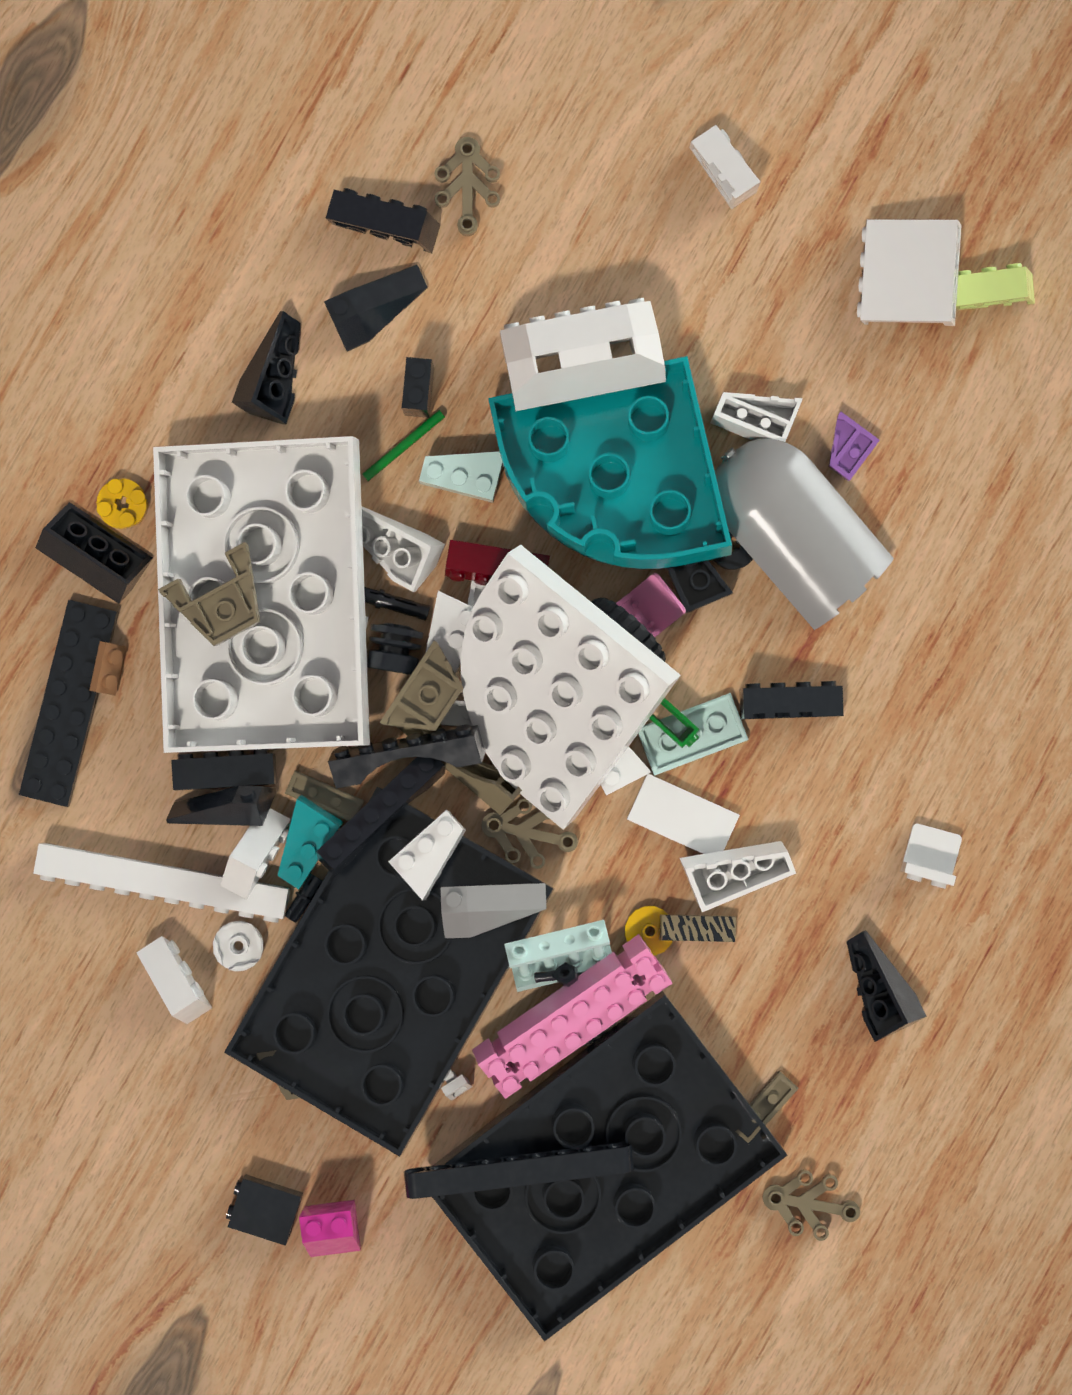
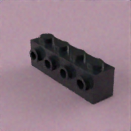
(224, 771)

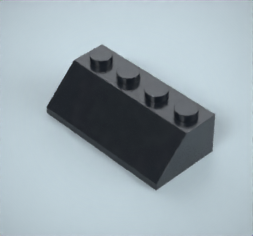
(93, 552)

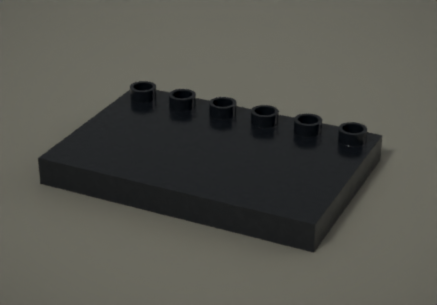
(373, 993)
(580, 1238)

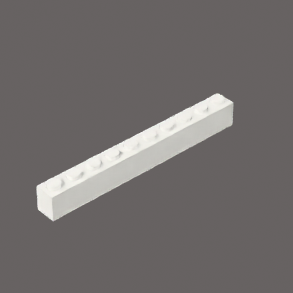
(157, 880)

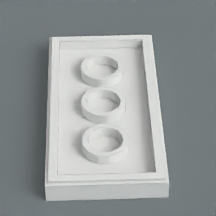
(682, 816)

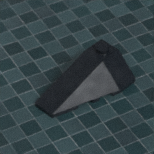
(268, 379)

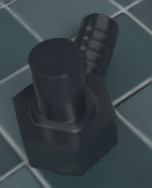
(564, 974)

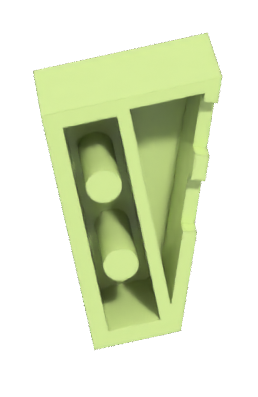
(994, 287)

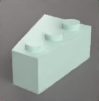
(464, 474)

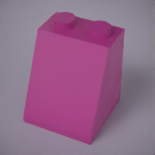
(330, 1228)

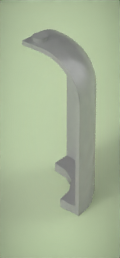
(798, 528)

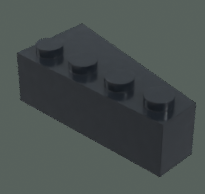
(698, 585)

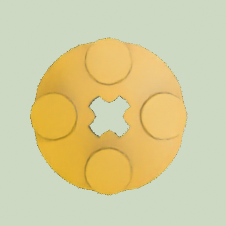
(115, 490)

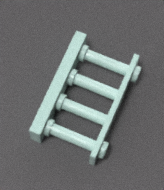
(576, 945)

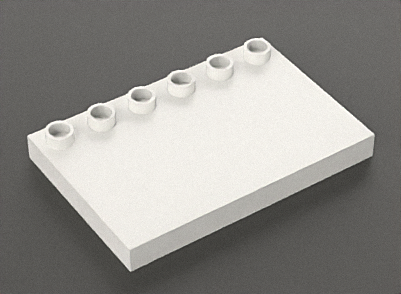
(304, 666)

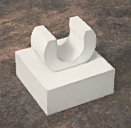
(455, 1085)

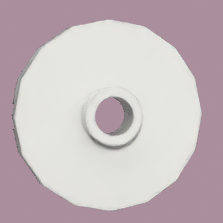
(225, 949)

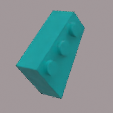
(308, 831)

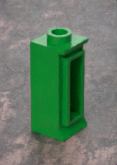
(689, 735)

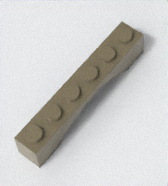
(480, 779)

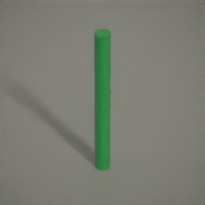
(403, 445)

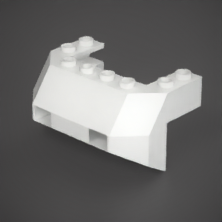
(583, 353)

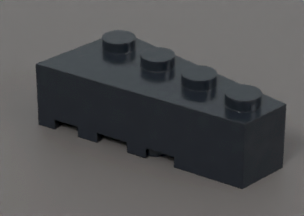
(383, 218)
(791, 701)

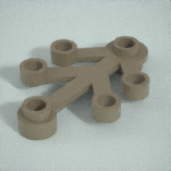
(467, 181)
(524, 832)
(807, 1203)

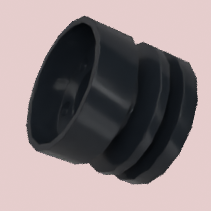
(394, 648)

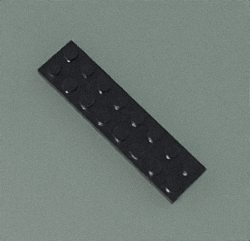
(67, 705)

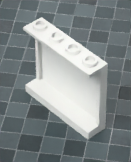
(910, 271)

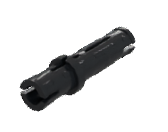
(396, 603)

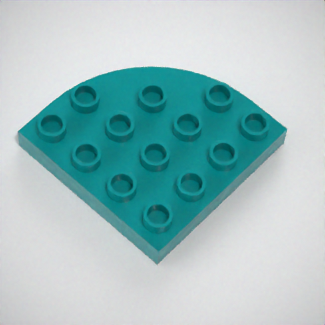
(619, 473)

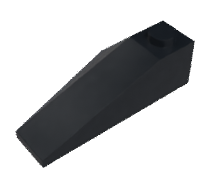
(370, 307)
(225, 807)
(885, 994)

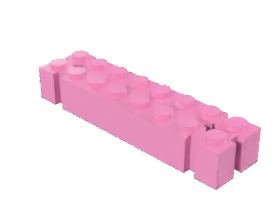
(571, 1016)

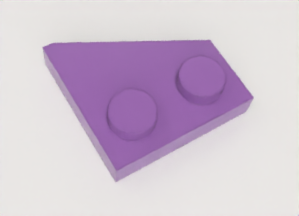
(850, 446)

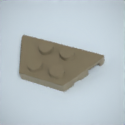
(426, 693)

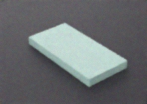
(718, 729)

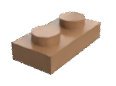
(107, 668)

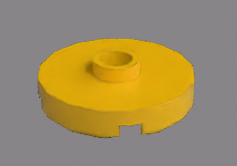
(640, 920)

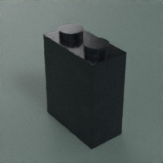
(418, 387)
(264, 1209)

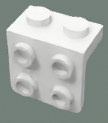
(931, 855)

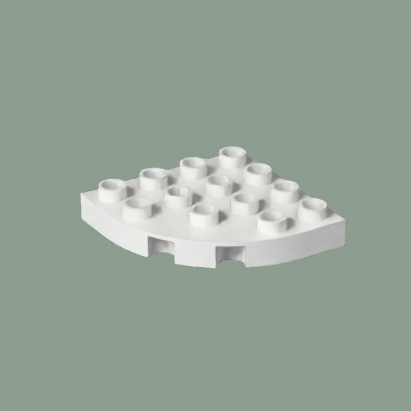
(554, 685)

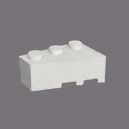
(725, 166)
(756, 416)

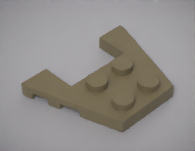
(225, 609)

